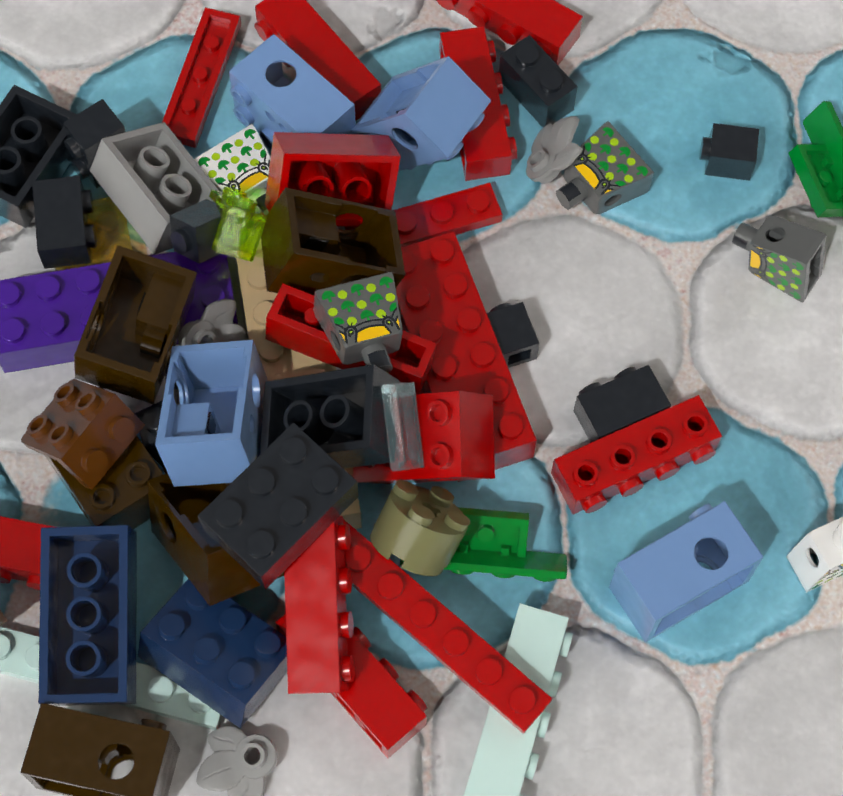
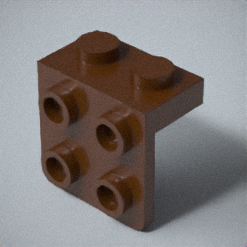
(83, 430)

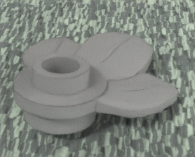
(553, 150)
(214, 326)
(230, 764)

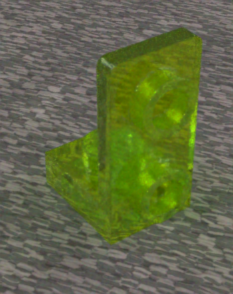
(239, 224)

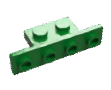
(821, 162)
(498, 546)

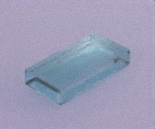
(402, 426)

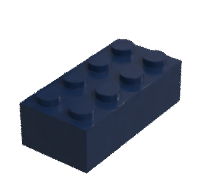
(88, 615)

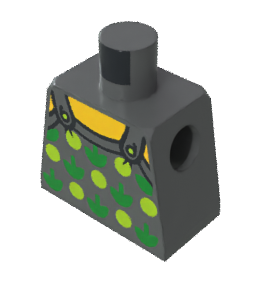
(605, 173)
(784, 254)
(361, 320)

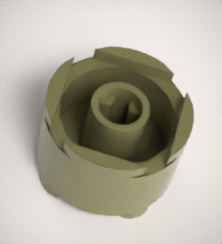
(419, 528)

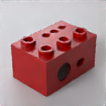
(454, 441)

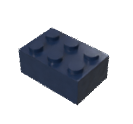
(215, 652)

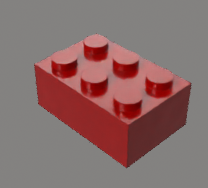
(335, 166)

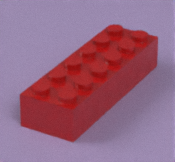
(444, 306)

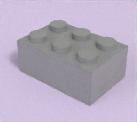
(150, 179)

